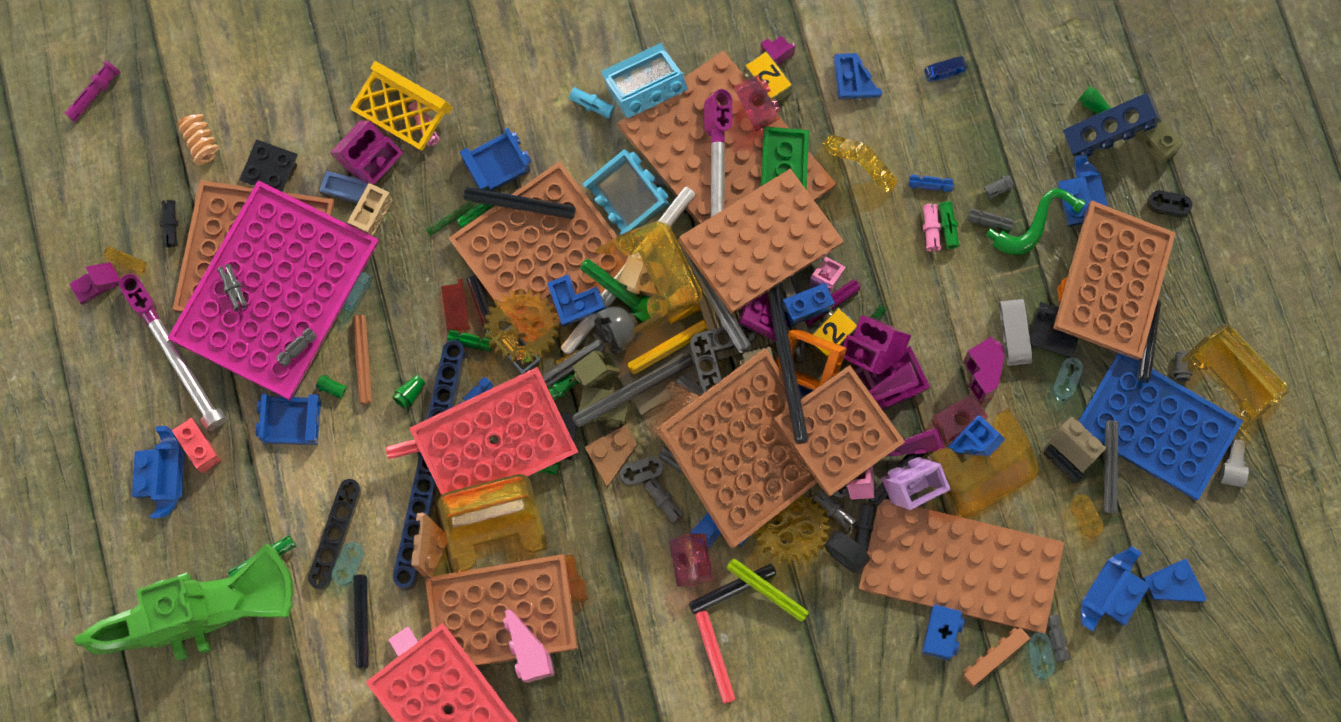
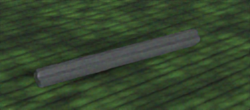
(722, 312)
(632, 390)

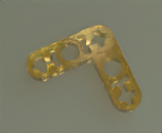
(865, 156)

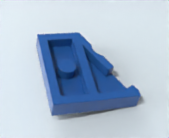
(853, 78)
(977, 439)
(1175, 583)

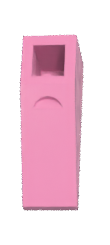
(532, 656)

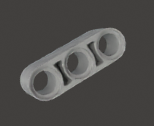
(1015, 332)

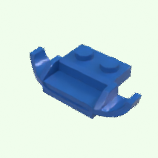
(1085, 186)
(160, 473)
(1114, 591)

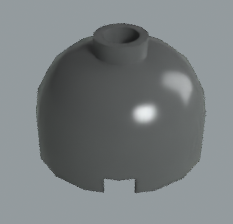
(616, 327)

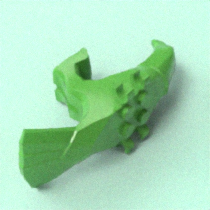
(188, 608)

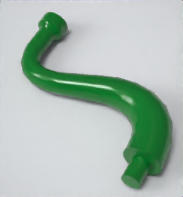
(1025, 243)

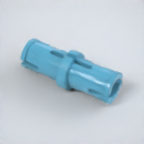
(591, 102)

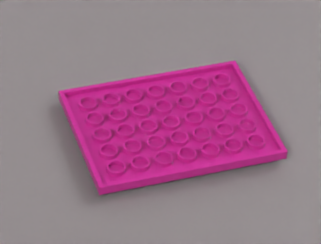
(294, 277)

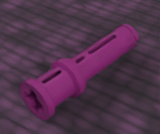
(98, 83)

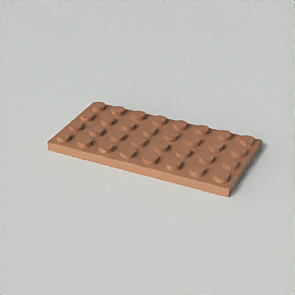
(962, 566)

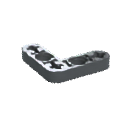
(712, 347)

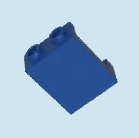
(497, 161)
(288, 421)

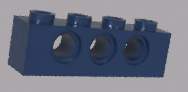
(1078, 133)

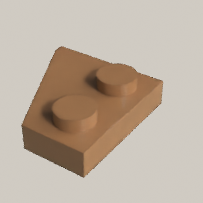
(611, 453)
(428, 546)

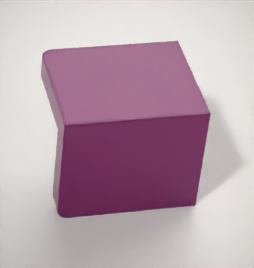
(778, 49)

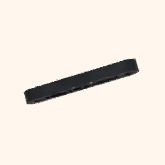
(334, 522)

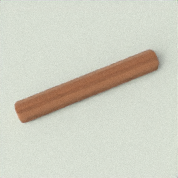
(362, 359)

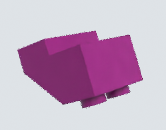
(366, 152)
(875, 345)
(985, 366)

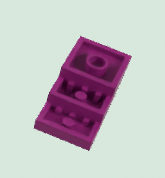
(872, 379)

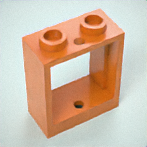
(833, 362)

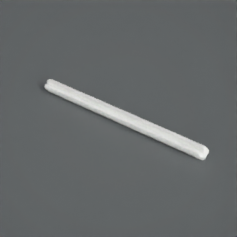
(587, 323)

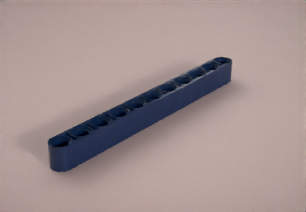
(424, 475)

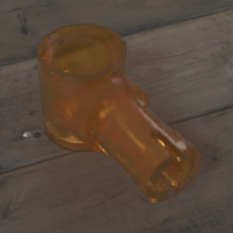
(577, 585)

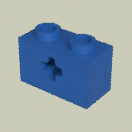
(807, 305)
(942, 618)

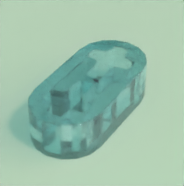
(357, 293)
(1072, 381)
(342, 562)
(1047, 655)

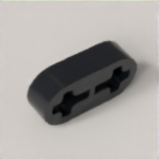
(1170, 198)

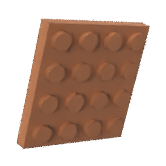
(843, 431)

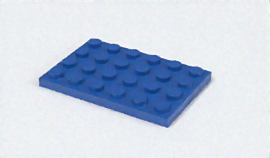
(1161, 426)

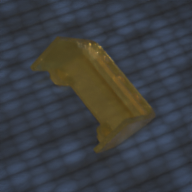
(667, 268)
(1240, 371)

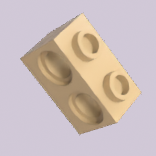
(370, 209)
(637, 277)

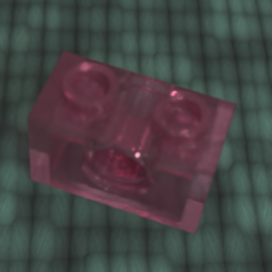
(759, 115)
(945, 419)
(691, 560)

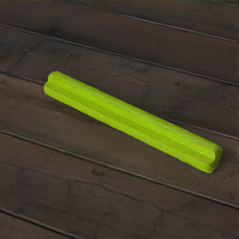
(767, 590)

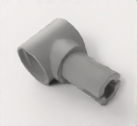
(1234, 470)

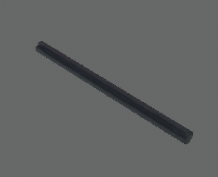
(787, 366)

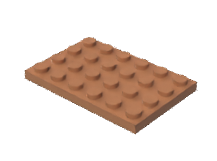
(760, 241)
(1114, 280)
(476, 601)

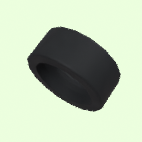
(847, 552)

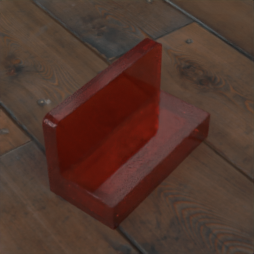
(455, 306)

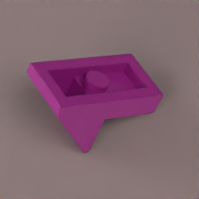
(95, 282)

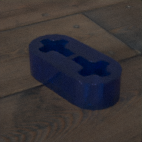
(945, 69)

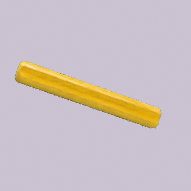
(665, 348)

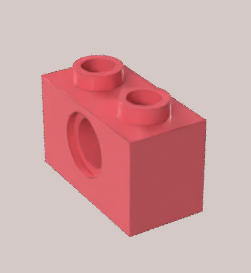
(196, 445)

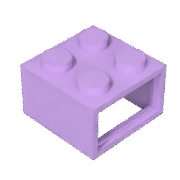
(914, 477)

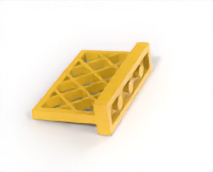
(413, 92)

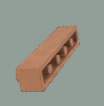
(995, 656)

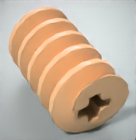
(198, 138)

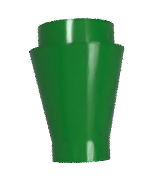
(1094, 100)
(408, 392)

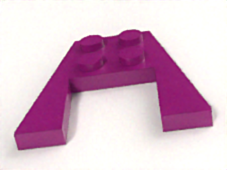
(897, 382)

